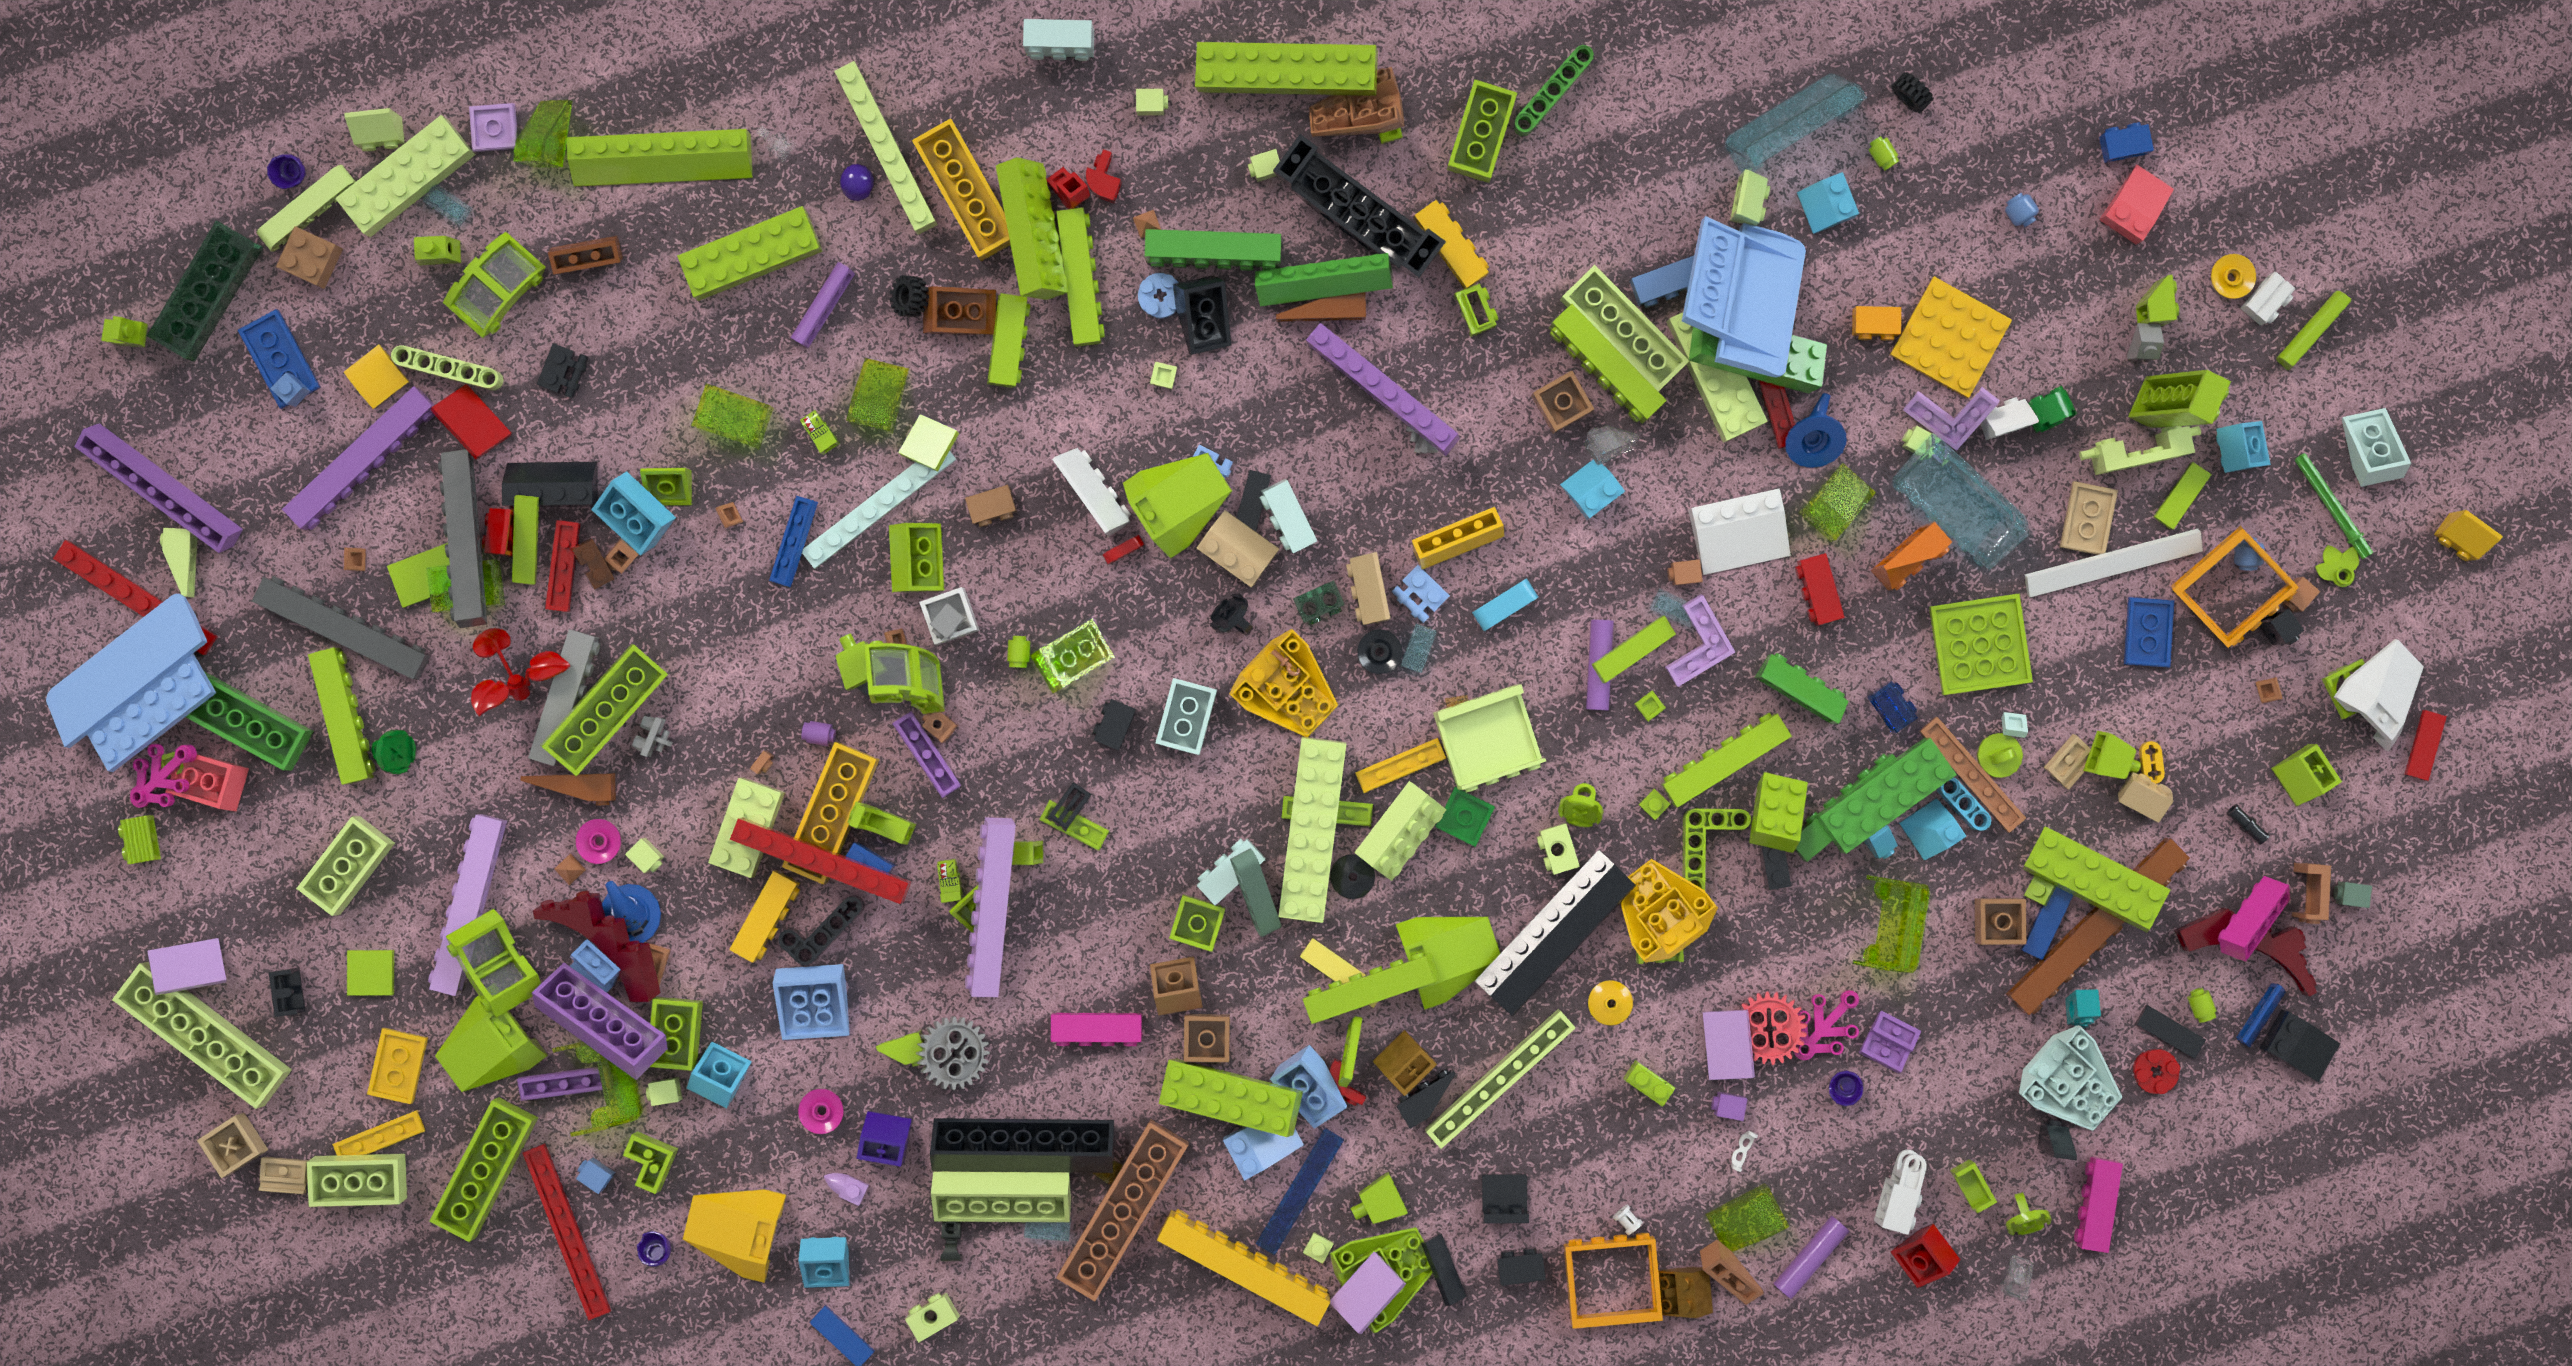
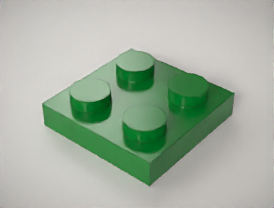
(1465, 816)

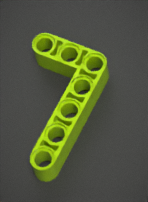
(1700, 830)

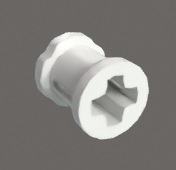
(1627, 1219)

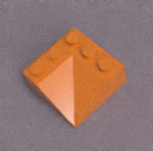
(1924, 544)

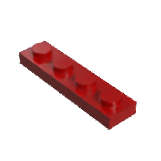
(562, 566)

